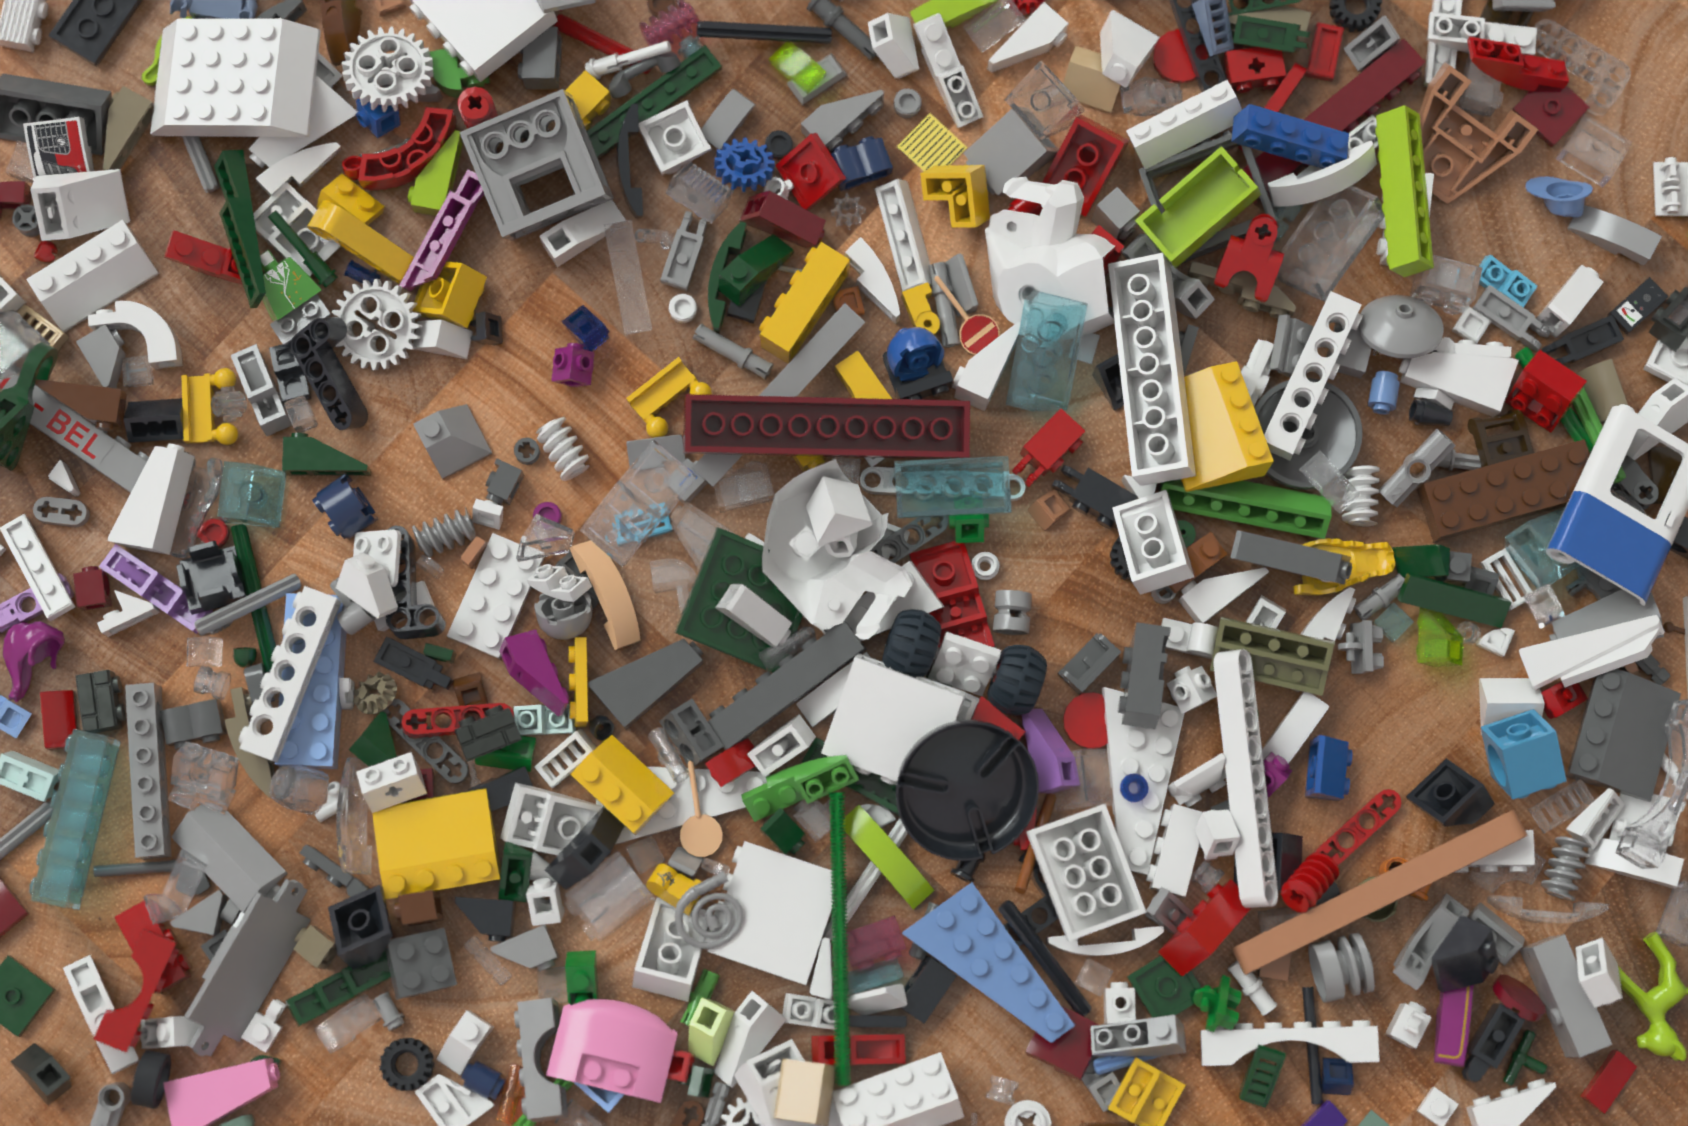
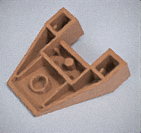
(1459, 146)

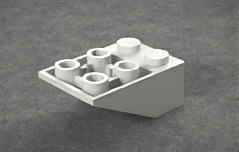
(78, 203)
(760, 1082)

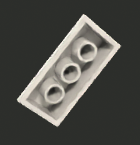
(1184, 124)
(92, 276)

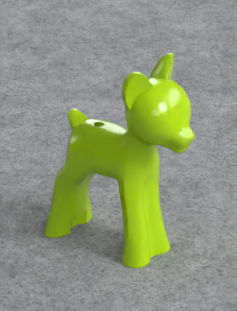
(1654, 1004)

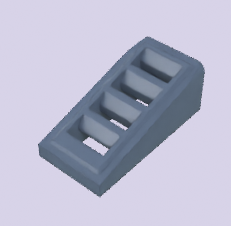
(1207, 26)

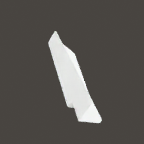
(1590, 652)

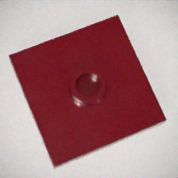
(1551, 111)

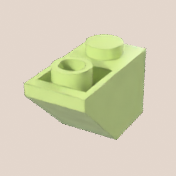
(709, 1030)

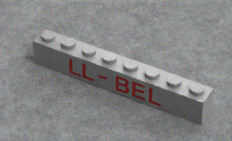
(84, 439)

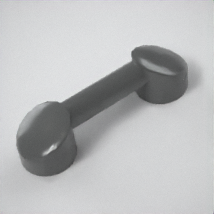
(620, 85)

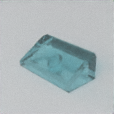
(880, 974)

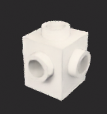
(1191, 688)

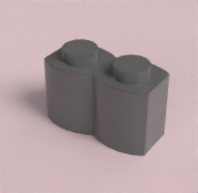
(193, 723)

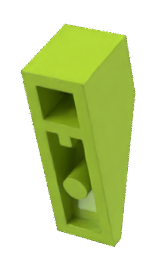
(437, 178)

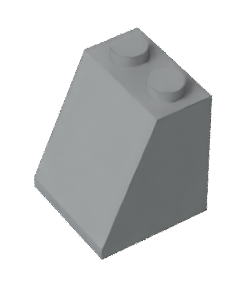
(1009, 152)

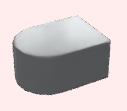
(253, 677)

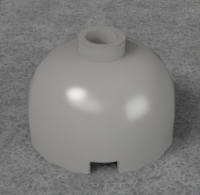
(563, 618)

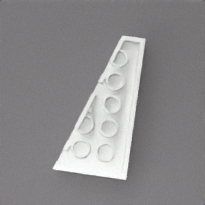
(1149, 755)
(680, 807)

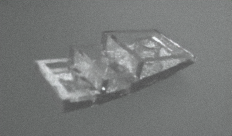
(638, 503)

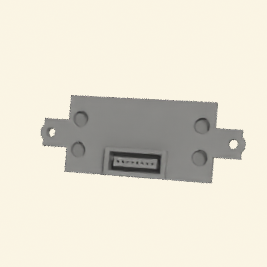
(246, 967)

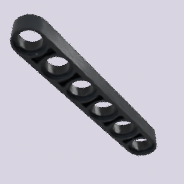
(1191, 41)

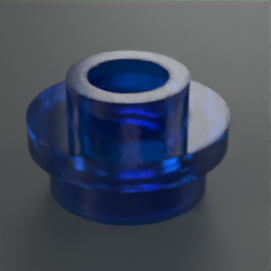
(1142, 785)

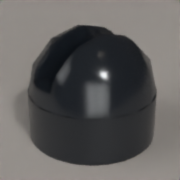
(606, 732)

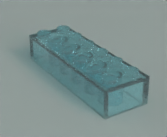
(74, 819)

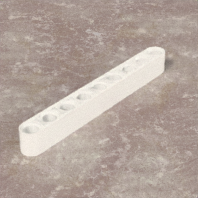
(1246, 778)

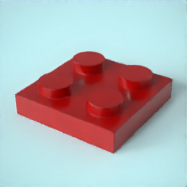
(811, 171)

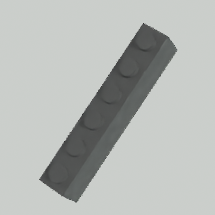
(786, 685)

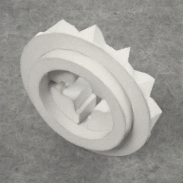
(1026, 1109)

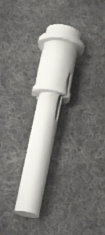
(615, 62)

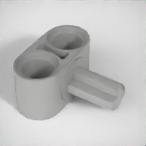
(352, 616)

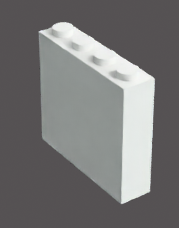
(483, 31)
(886, 715)
(783, 912)

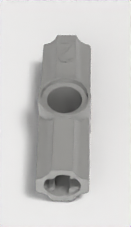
(1430, 453)

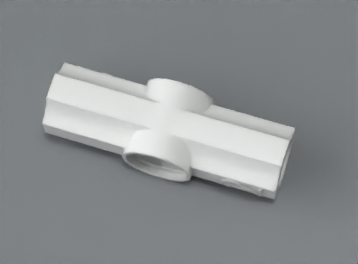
(1257, 369)

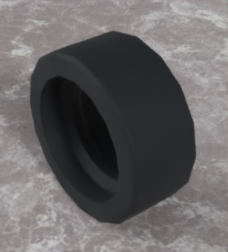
(149, 1079)

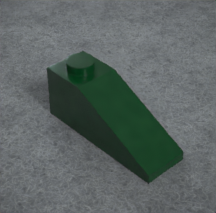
(753, 268)
(311, 457)

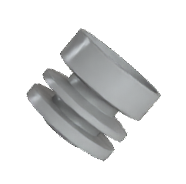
(1335, 968)

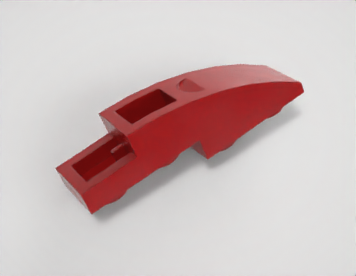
(1508, 65)
(202, 256)

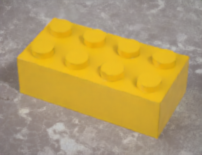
(804, 303)

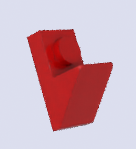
(1562, 699)

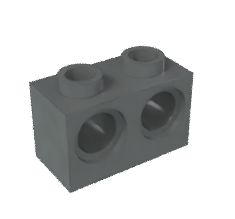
(691, 733)

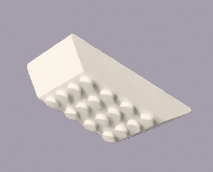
(235, 78)

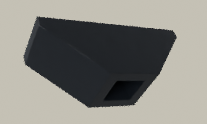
(586, 849)

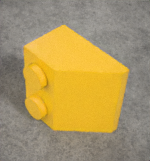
(451, 295)

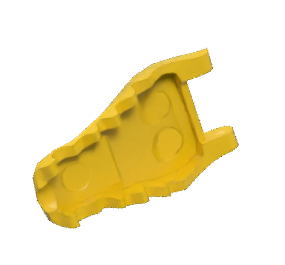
(1366, 561)

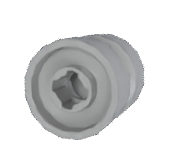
(1012, 602)

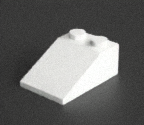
(984, 370)
(1152, 542)
(665, 960)

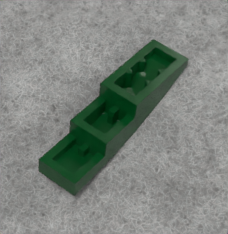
(337, 990)

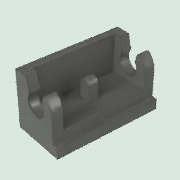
(1089, 663)

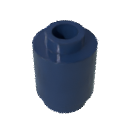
(483, 1080)

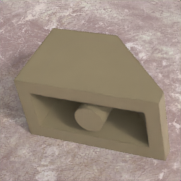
(315, 946)

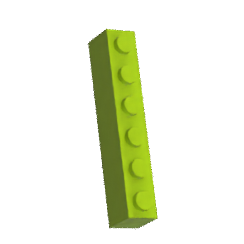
(1404, 191)

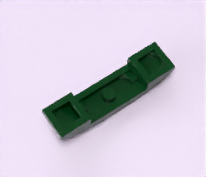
(731, 245)

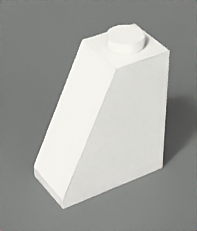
(1124, 48)
(1570, 300)
(754, 615)

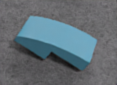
(1508, 282)

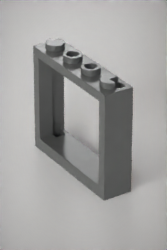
(1203, 151)

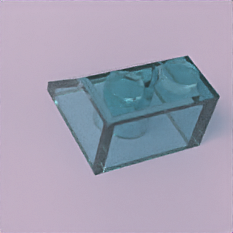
(251, 495)

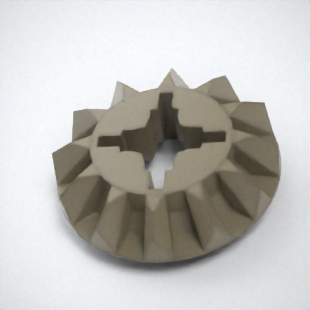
(372, 703)

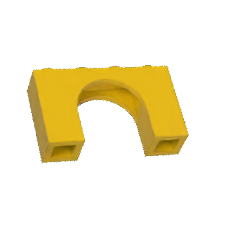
(860, 383)

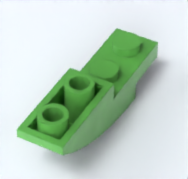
(800, 782)

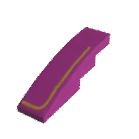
(1453, 1026)

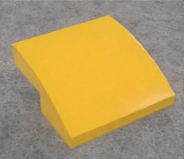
(1146, 1095)

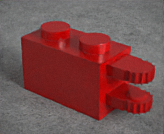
(1050, 445)

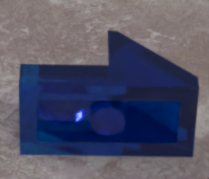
(586, 328)

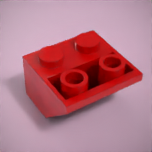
(1545, 390)

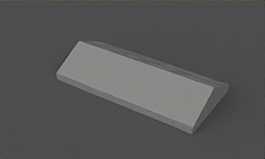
(231, 854)

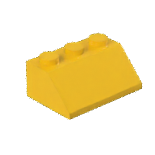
(622, 784)

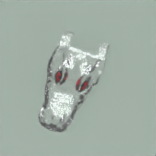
(199, 497)

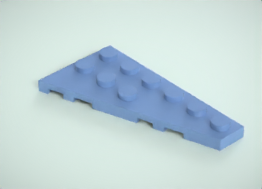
(980, 950)

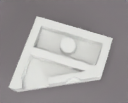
(451, 1102)

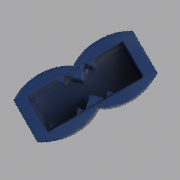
(862, 162)

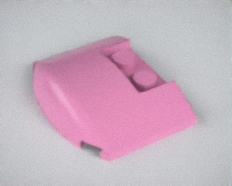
(613, 1048)

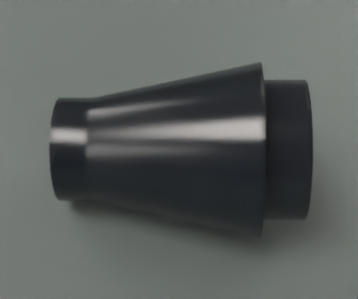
(1427, 413)

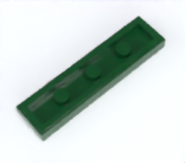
(1454, 600)

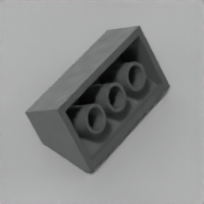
(39, 100)

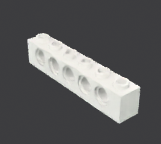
(1338, 310)
(293, 690)

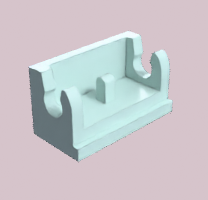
(27, 775)

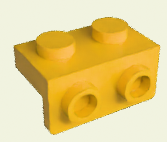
(352, 199)

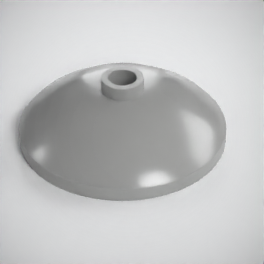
(1401, 326)

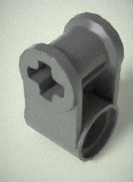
(1636, 483)

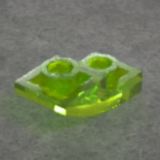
(798, 66)

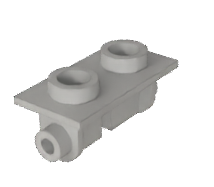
(299, 318)

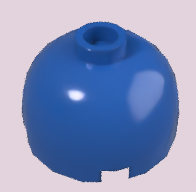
(913, 353)

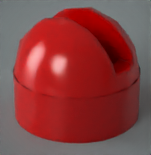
(351, 167)
(44, 251)

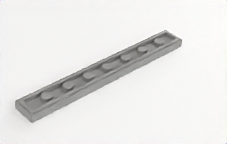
(793, 378)

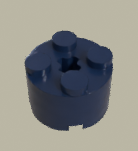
(346, 507)

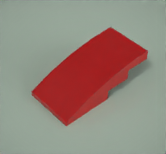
(953, 581)

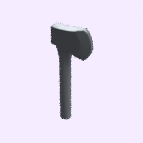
(145, 868)

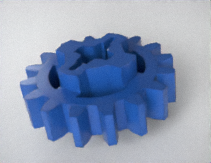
(744, 164)

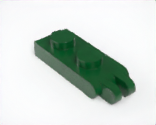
(1269, 34)

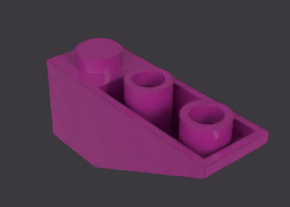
(530, 666)

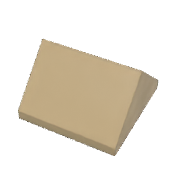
(1088, 83)
(805, 1092)

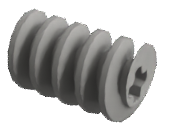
(445, 533)
(1564, 867)

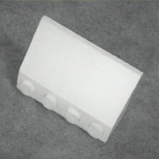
(1086, 872)

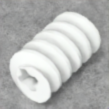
(562, 449)
(1359, 511)

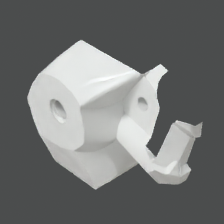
(1046, 252)
(818, 582)

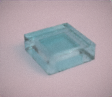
(1394, 622)

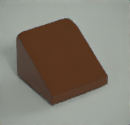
(470, 690)

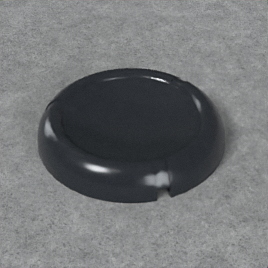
(966, 790)

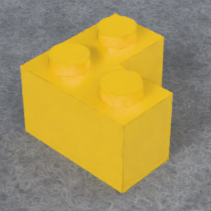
(963, 188)

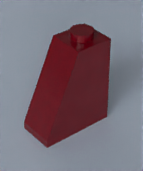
(784, 219)

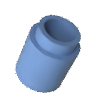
(1384, 392)

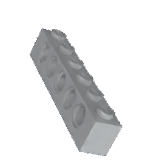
(148, 771)

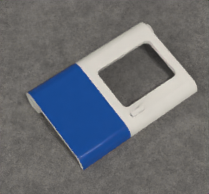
(1609, 533)

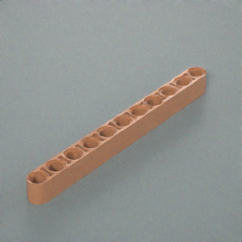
(1379, 892)

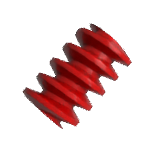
(476, 106)
(1309, 882)

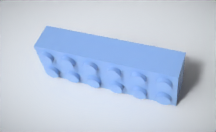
(317, 725)

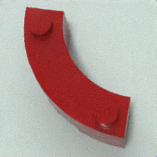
(404, 164)

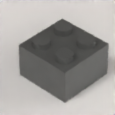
(420, 964)

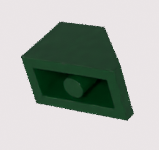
(783, 833)

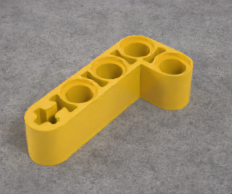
(358, 238)

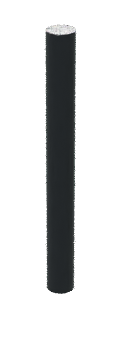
(1312, 1049)

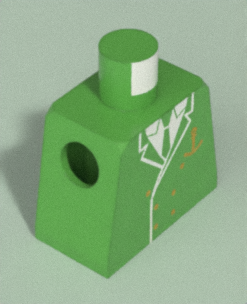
(285, 285)

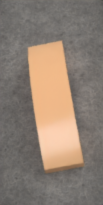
(611, 593)

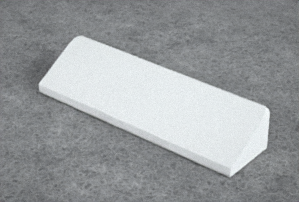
(904, 234)

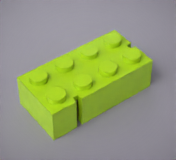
(1198, 207)

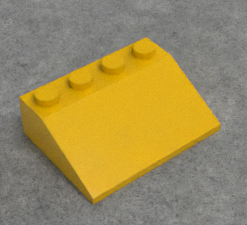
(1223, 429)
(436, 843)

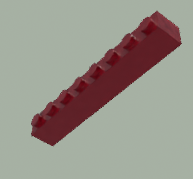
(1351, 104)

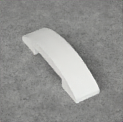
(1325, 182)
(1139, 936)

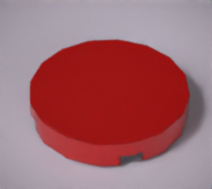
(1172, 58)
(1086, 721)

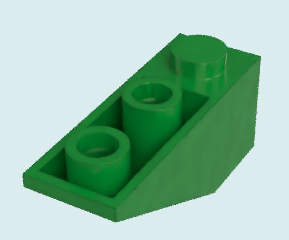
(581, 976)

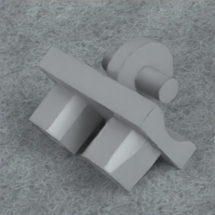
(1360, 647)

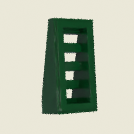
(1255, 1091)

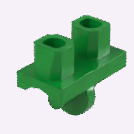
(1216, 1002)

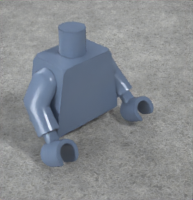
(215, 9)

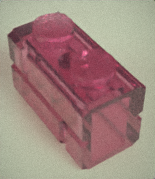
(874, 942)

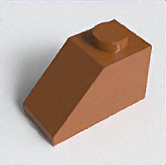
(1203, 556)

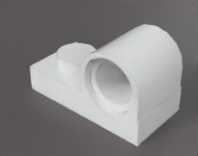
(1192, 639)

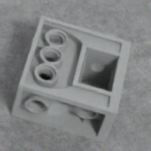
(541, 154)

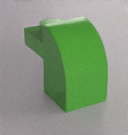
(450, 76)

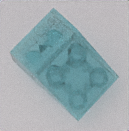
(1528, 549)

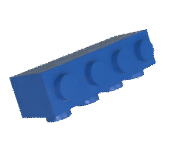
(1289, 137)

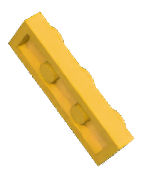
(578, 682)

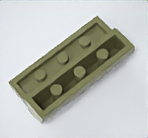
(1278, 655)

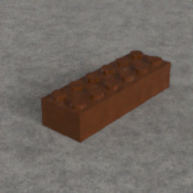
(1502, 491)

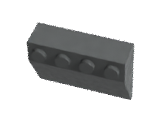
(1623, 734)

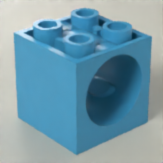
(1523, 754)

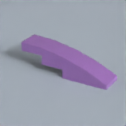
(150, 585)

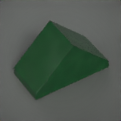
(375, 742)

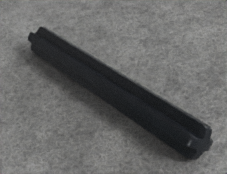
(764, 32)
(1044, 958)

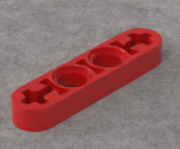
(1285, 89)
(456, 714)
(1353, 827)

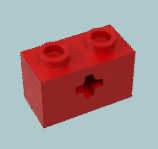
(1265, 60)

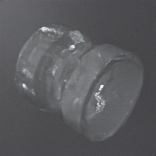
(211, 682)

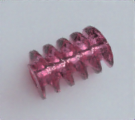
(669, 23)

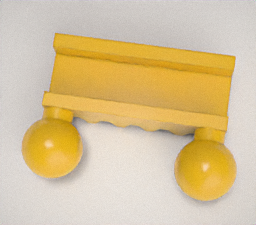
(660, 391)
(197, 410)

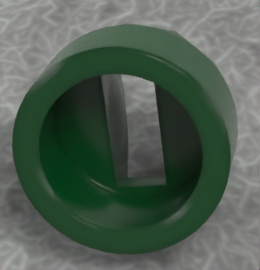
(244, 656)

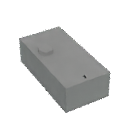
(1566, 1003)

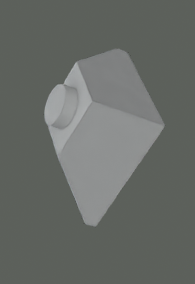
(452, 439)

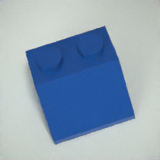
(1327, 768)

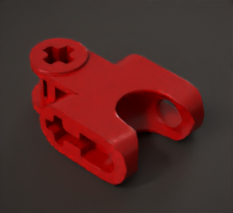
(1252, 255)

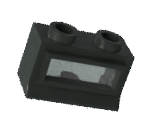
(1672, 323)

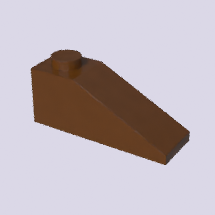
(96, 404)

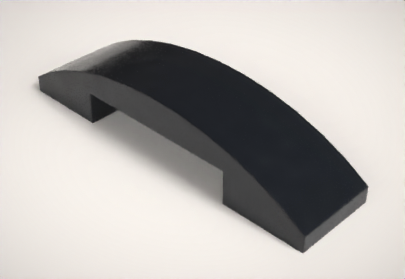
(632, 196)

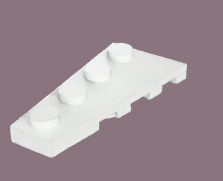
(918, 597)

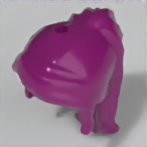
(25, 647)

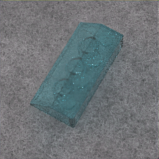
(1046, 352)
(952, 487)

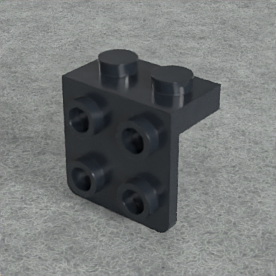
(935, 383)

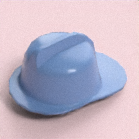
(1560, 195)

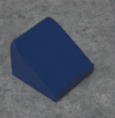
(1337, 1076)

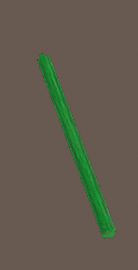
(839, 939)

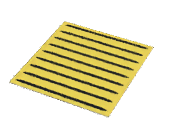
(931, 144)

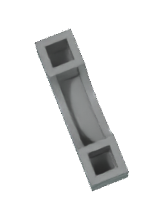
(537, 1023)

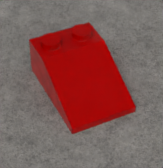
(1087, 158)

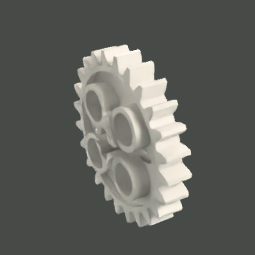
(387, 69)
(388, 302)

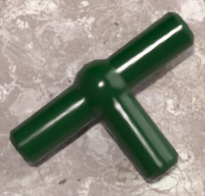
(1520, 1057)

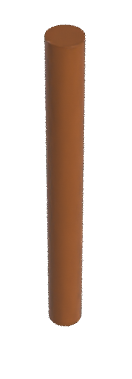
(1030, 858)

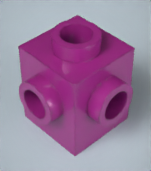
(573, 365)

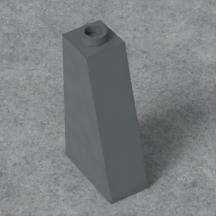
(1291, 557)
(645, 682)

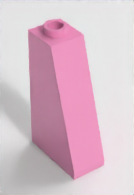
(218, 1093)

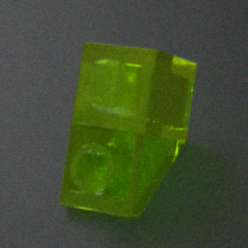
(1438, 640)

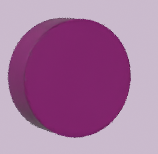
(548, 510)

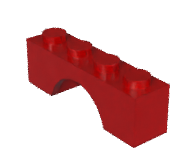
(120, 1025)

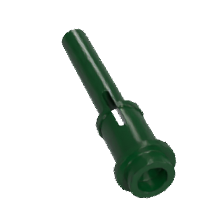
(311, 260)

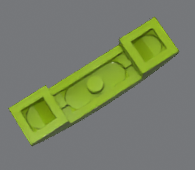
(887, 857)

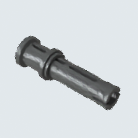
(834, 17)

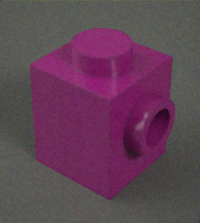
(1276, 772)

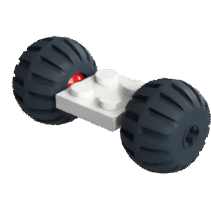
(965, 664)

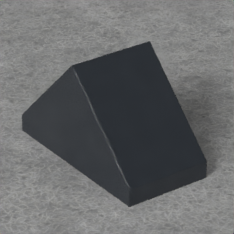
(1109, 380)

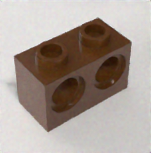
(419, 908)

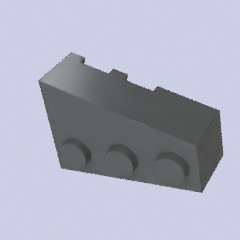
(1143, 676)

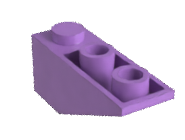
(1050, 753)

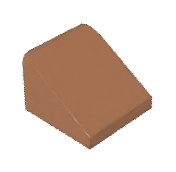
(1048, 509)

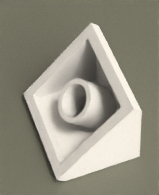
(837, 510)
(1506, 698)

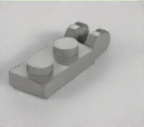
(684, 254)
(1510, 317)

